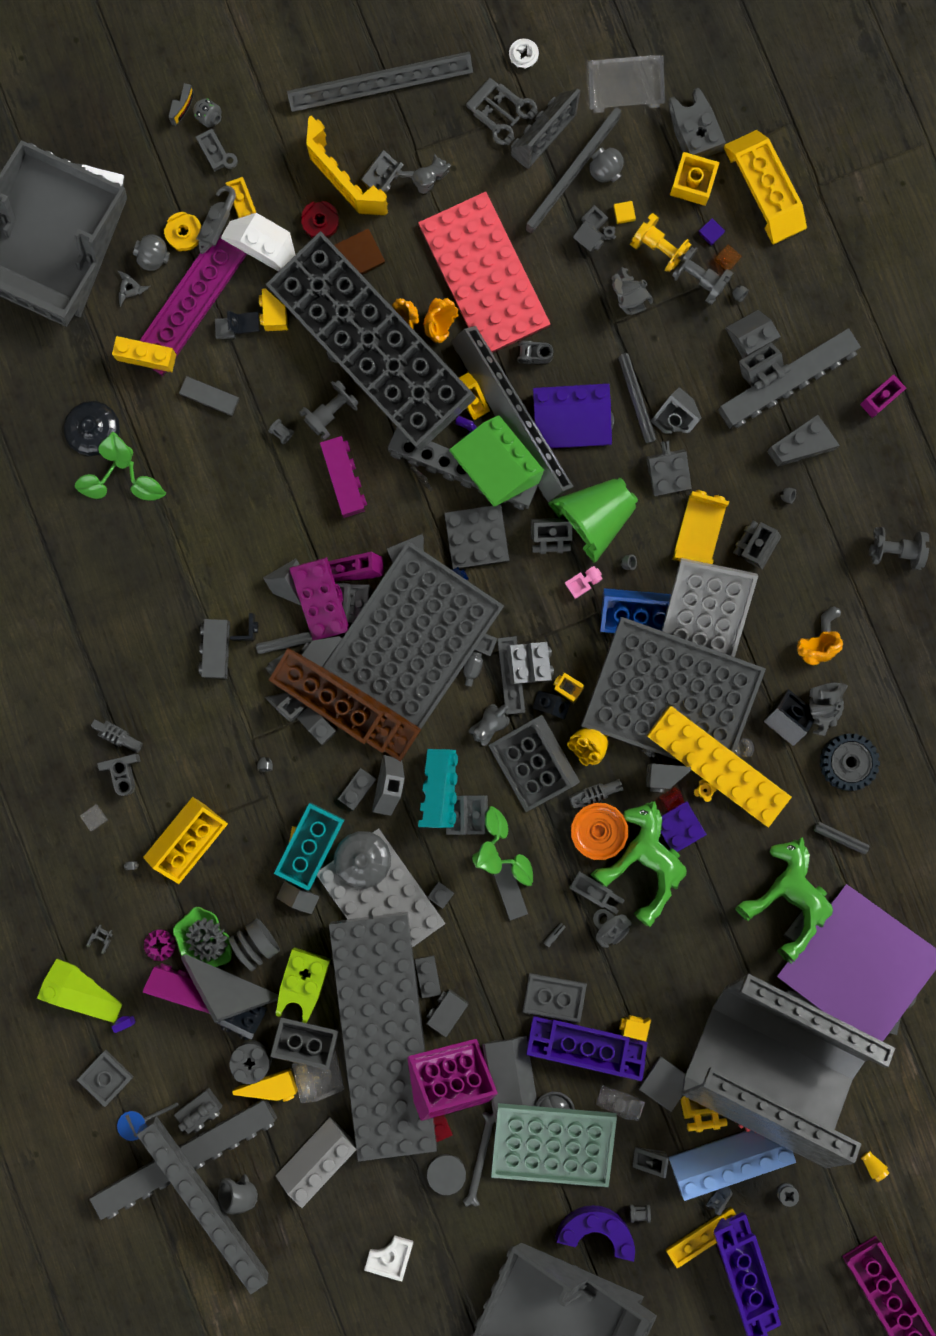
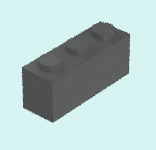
(214, 648)

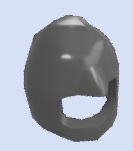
(238, 1196)

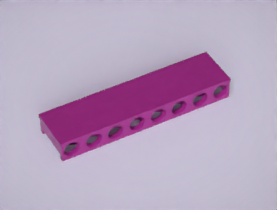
(886, 1290)

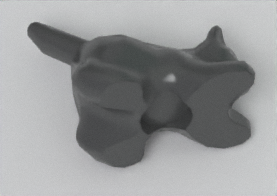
(425, 177)
(492, 721)

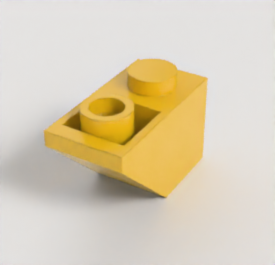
(274, 312)

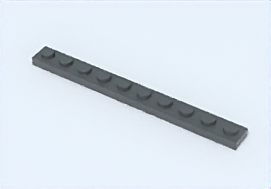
(380, 81)

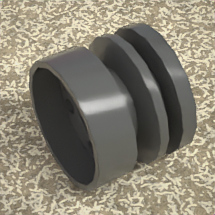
(257, 942)

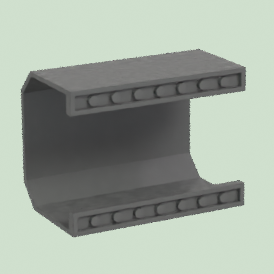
(781, 1069)

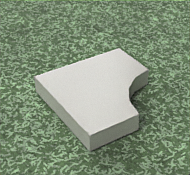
(390, 1260)

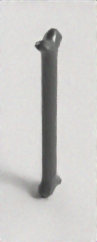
(471, 1198)

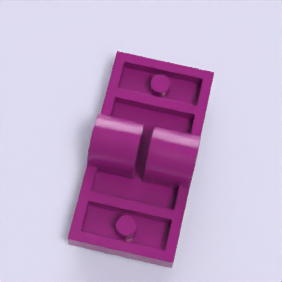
(320, 598)

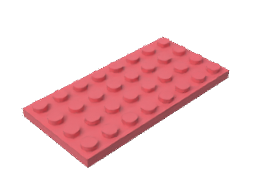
(484, 272)

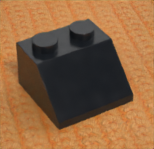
(790, 718)

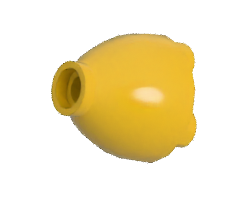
(589, 746)

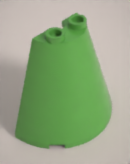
(597, 513)

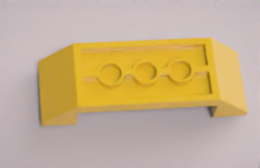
(768, 185)
(371, 202)

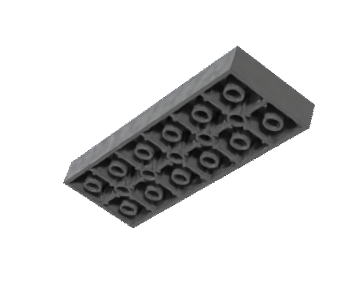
(371, 341)
(379, 1033)

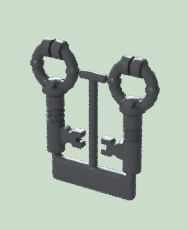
(482, 94)

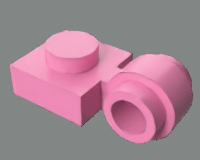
(579, 585)

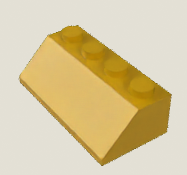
(185, 840)

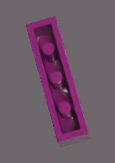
(342, 476)

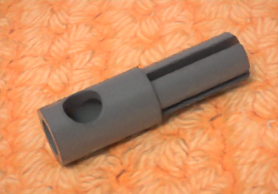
(552, 937)

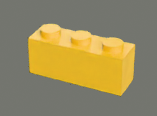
(144, 354)

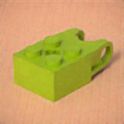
(301, 989)

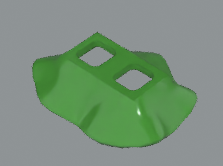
(181, 929)

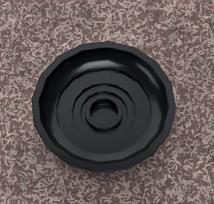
(89, 425)

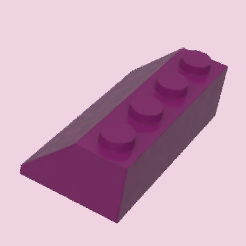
(174, 987)

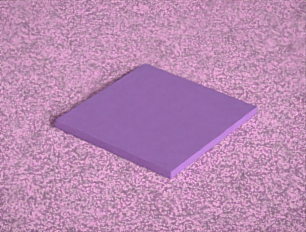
(862, 966)

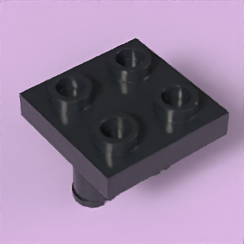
(244, 1023)

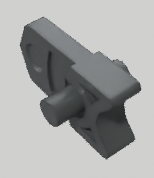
(720, 1200)

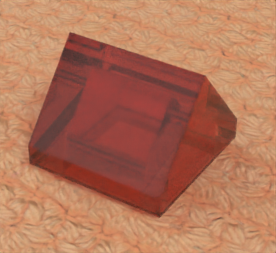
(672, 799)

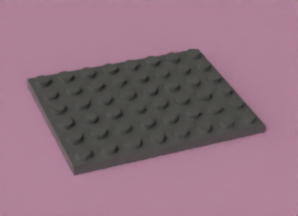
(414, 635)
(655, 670)

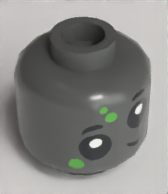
(207, 112)

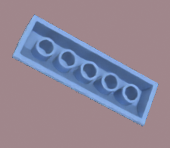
(727, 1163)

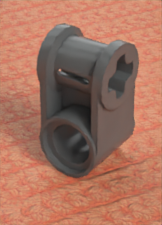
(533, 352)

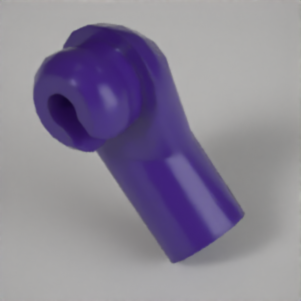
(465, 423)

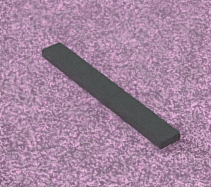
(574, 169)

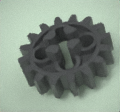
(207, 948)

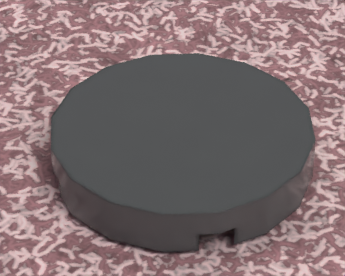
(446, 1174)

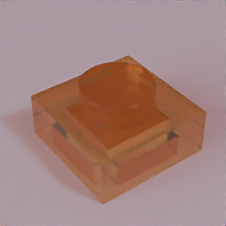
(728, 257)

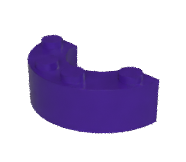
(601, 1220)

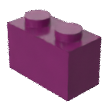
(883, 396)

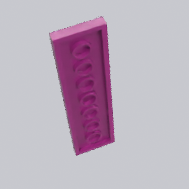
(194, 297)

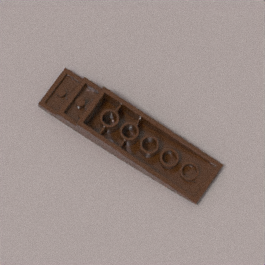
(345, 705)

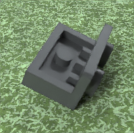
(381, 172)

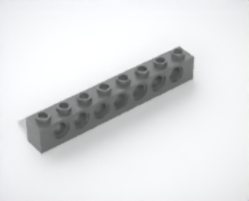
(450, 472)

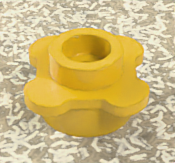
(705, 795)

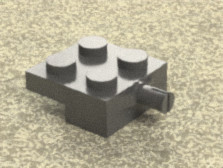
(669, 471)

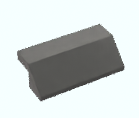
(510, 1072)

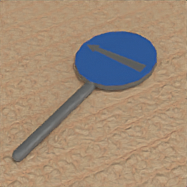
(131, 1121)

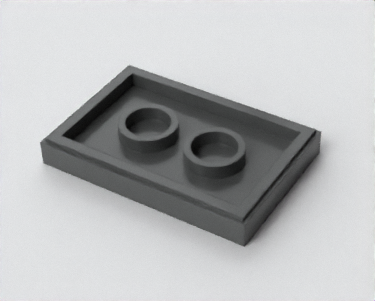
(554, 997)

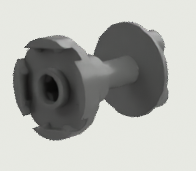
(708, 279)
(324, 414)
(906, 549)

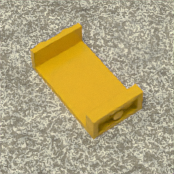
(700, 527)

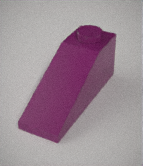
(357, 567)

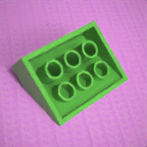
(497, 461)

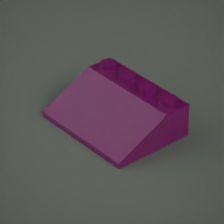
(450, 1079)

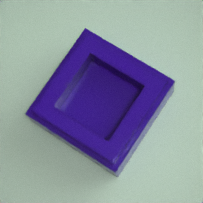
(711, 232)

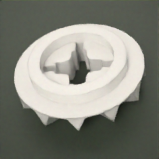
(519, 47)

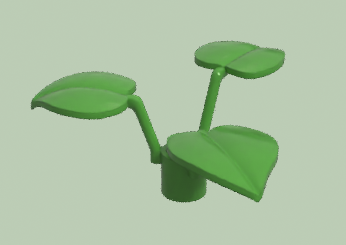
(116, 450)
(488, 857)

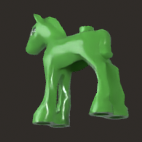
(652, 855)
(798, 892)

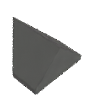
(282, 583)
(287, 705)

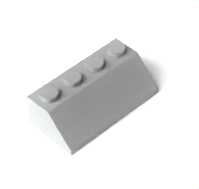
(316, 1162)

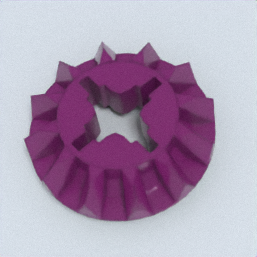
(166, 951)

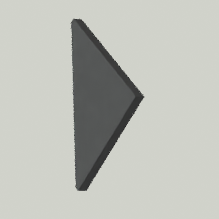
(223, 992)

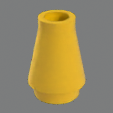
(874, 1166)

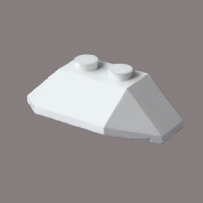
(261, 240)

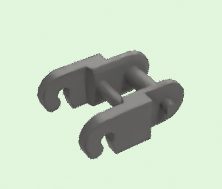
(95, 935)

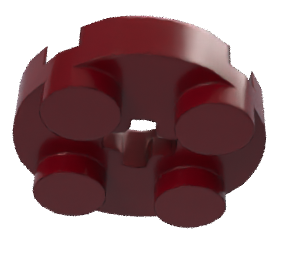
(319, 210)

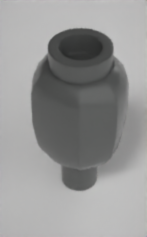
(472, 668)

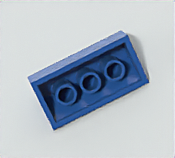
(637, 606)

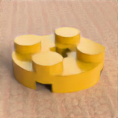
(174, 226)

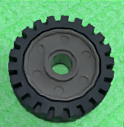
(864, 762)

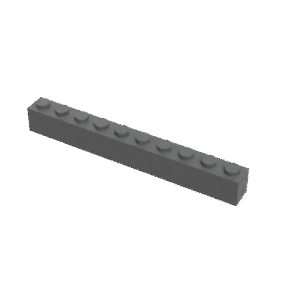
(507, 404)
(197, 1150)
(203, 1204)

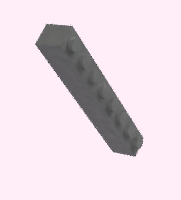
(802, 371)

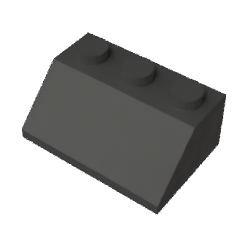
(304, 1044)

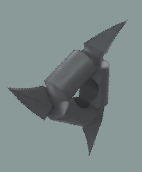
(137, 289)

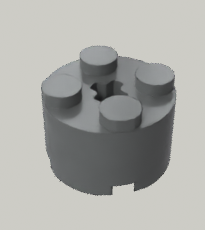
(242, 1070)

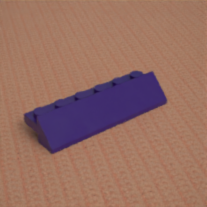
(587, 1048)
(747, 1275)

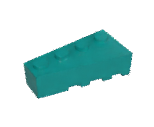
(439, 789)

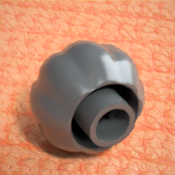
(606, 165)
(151, 252)

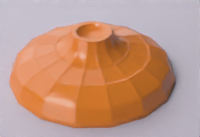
(599, 831)

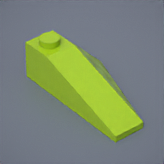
(75, 991)

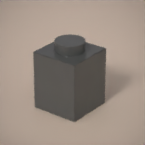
(589, 237)

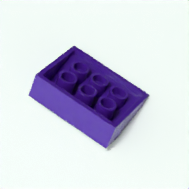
(574, 415)

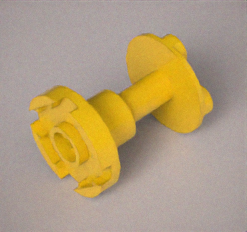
(655, 239)

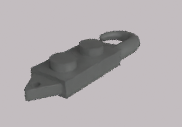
(215, 220)

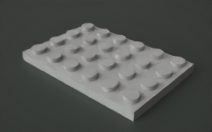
(709, 605)
(394, 894)

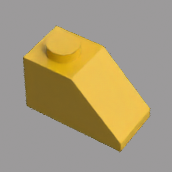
(478, 406)

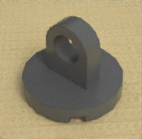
(612, 930)

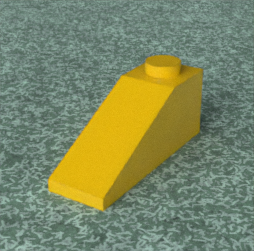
(272, 1087)

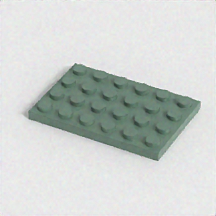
(553, 1145)

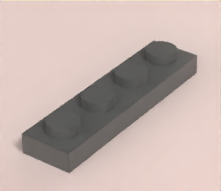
(512, 692)

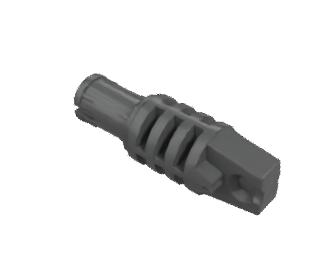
(116, 735)
(595, 793)

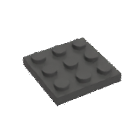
(476, 537)

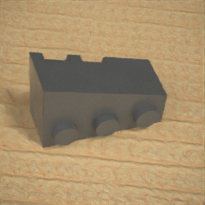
(805, 442)

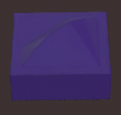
(123, 1023)

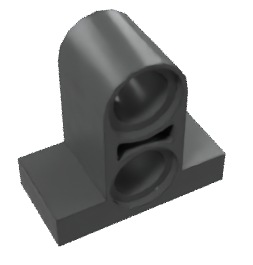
(125, 776)

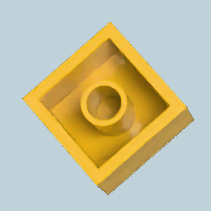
(694, 178)

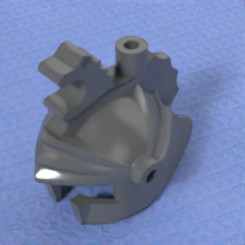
(630, 292)
(826, 705)

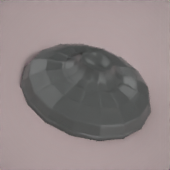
(362, 859)

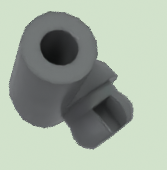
(826, 618)

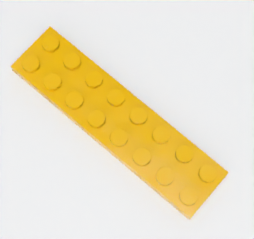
(718, 766)

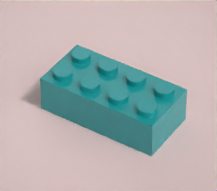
(309, 846)

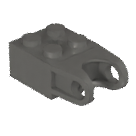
(696, 126)

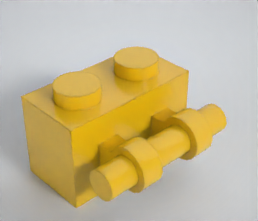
(695, 1110)

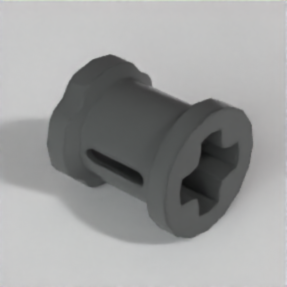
(280, 431)
(640, 1214)

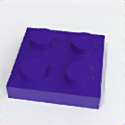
(681, 827)

